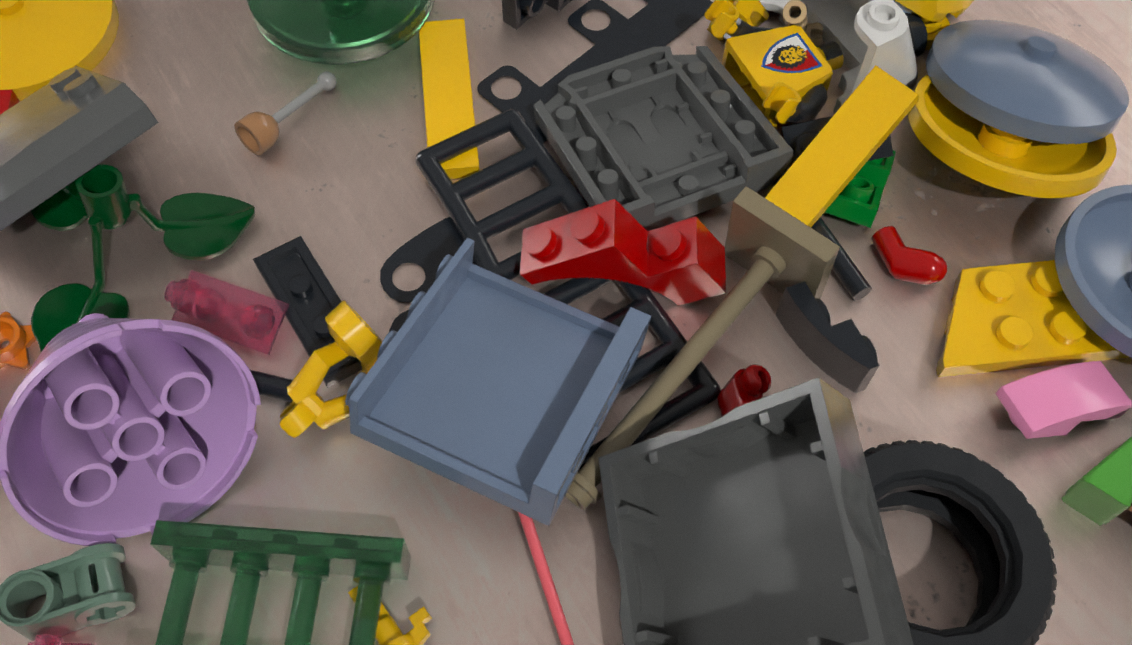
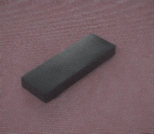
(299, 281)

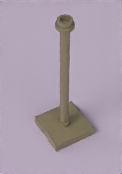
(773, 251)

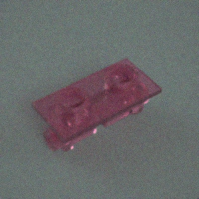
(227, 310)

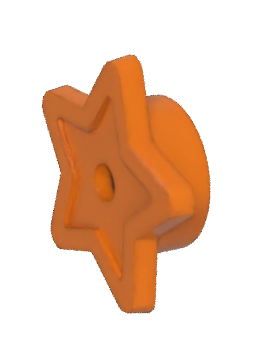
(20, 339)

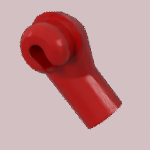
(905, 262)
(744, 388)

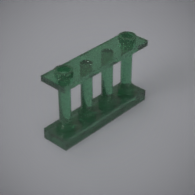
(254, 552)

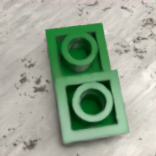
(863, 194)

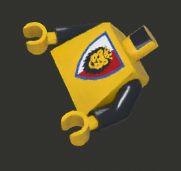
(775, 66)

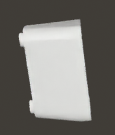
(867, 34)

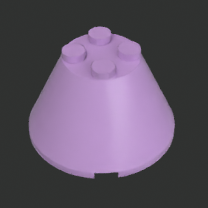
(126, 428)

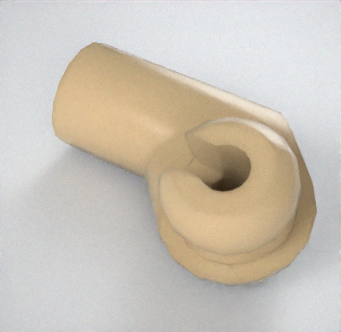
(796, 14)

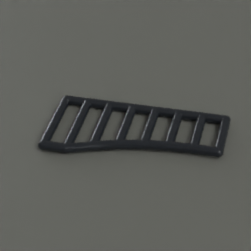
(562, 191)

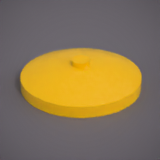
(51, 37)
(1003, 158)

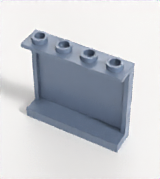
(495, 385)

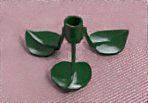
(194, 227)

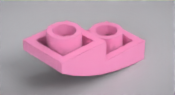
(1062, 398)

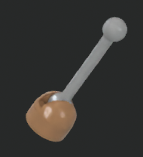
(261, 131)

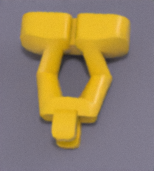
(352, 339)

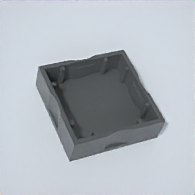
(754, 530)

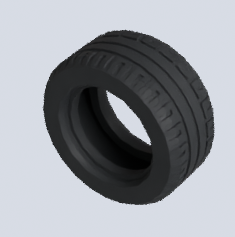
(990, 522)

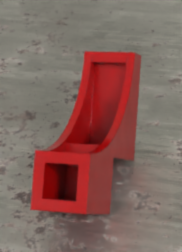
(609, 243)

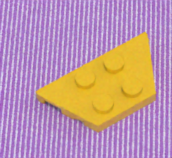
(1015, 321)

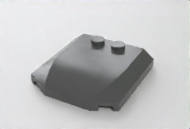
(63, 135)
(661, 135)

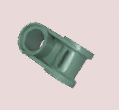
(78, 592)

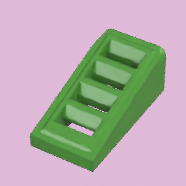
(1105, 488)

